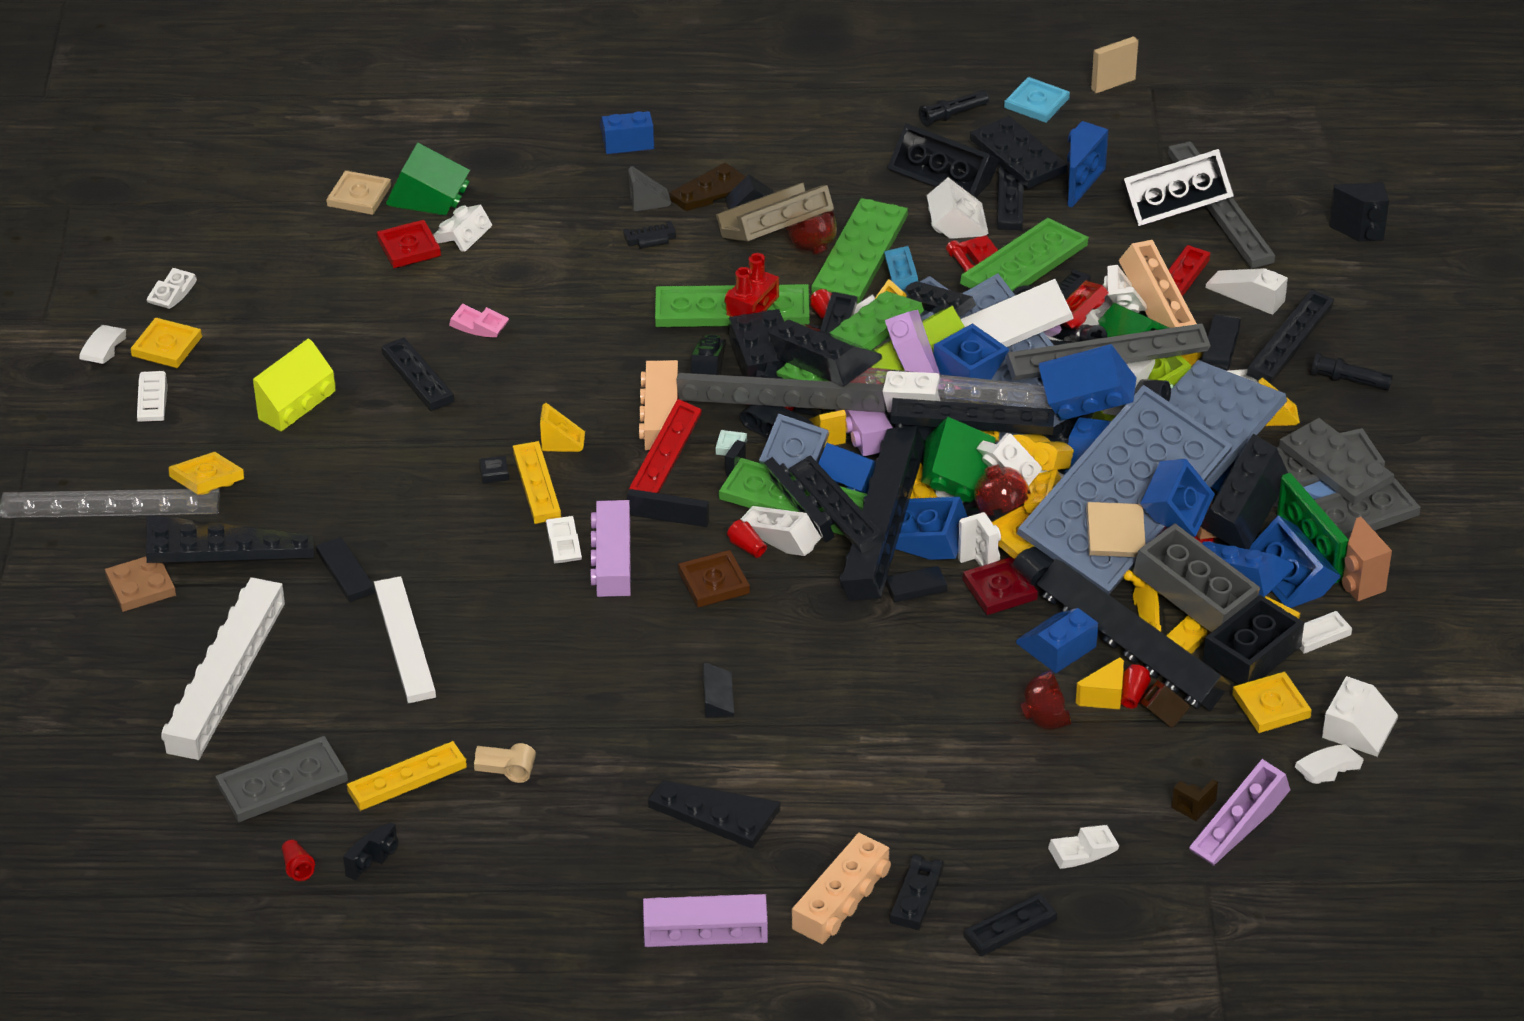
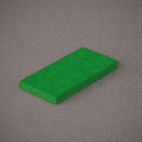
(1303, 511)

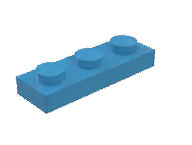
(901, 266)

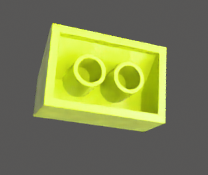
(293, 386)

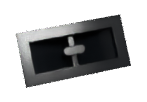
(746, 191)

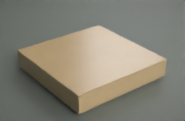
(1114, 64)
(359, 192)
(1115, 529)

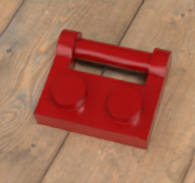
(977, 249)

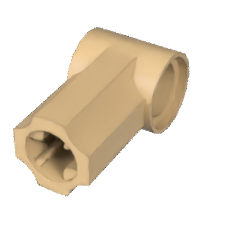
(513, 762)

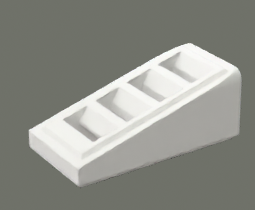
(152, 394)

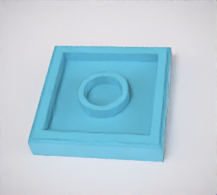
(1037, 99)

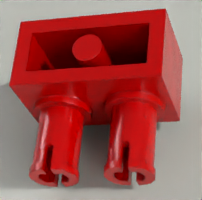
(753, 290)

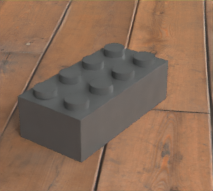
(1194, 577)

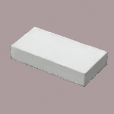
(1324, 631)

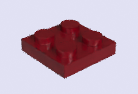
(999, 586)

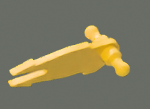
(1145, 599)

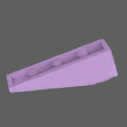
(912, 343)
(1242, 812)

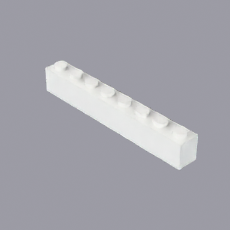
(223, 669)

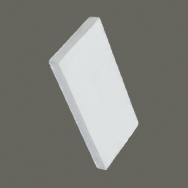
(1023, 314)

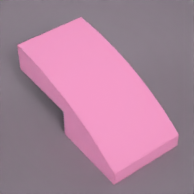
(477, 323)

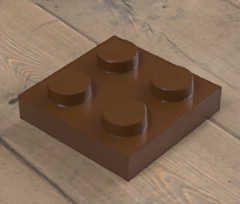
(714, 578)

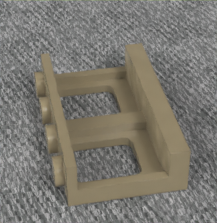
(774, 212)

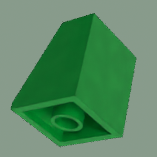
(429, 183)
(1123, 321)
(952, 459)

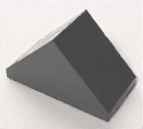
(646, 192)

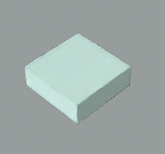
(727, 439)

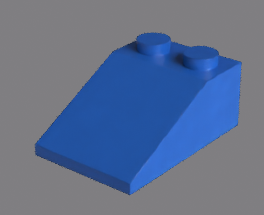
(1085, 158)
(932, 527)

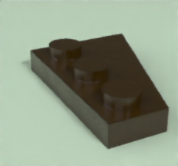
(706, 188)

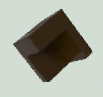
(1165, 703)
(1193, 800)

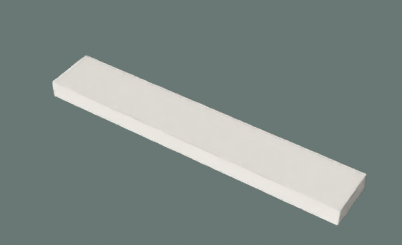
(404, 640)

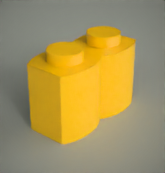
(1047, 453)

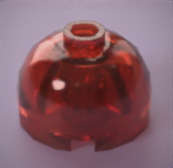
(814, 232)
(1000, 489)
(1045, 703)

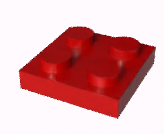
(408, 243)
(1083, 300)

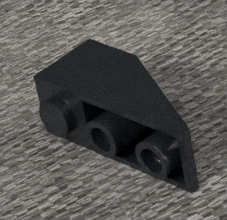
(708, 355)

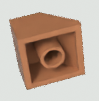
(1366, 562)

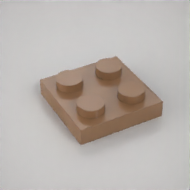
(139, 583)

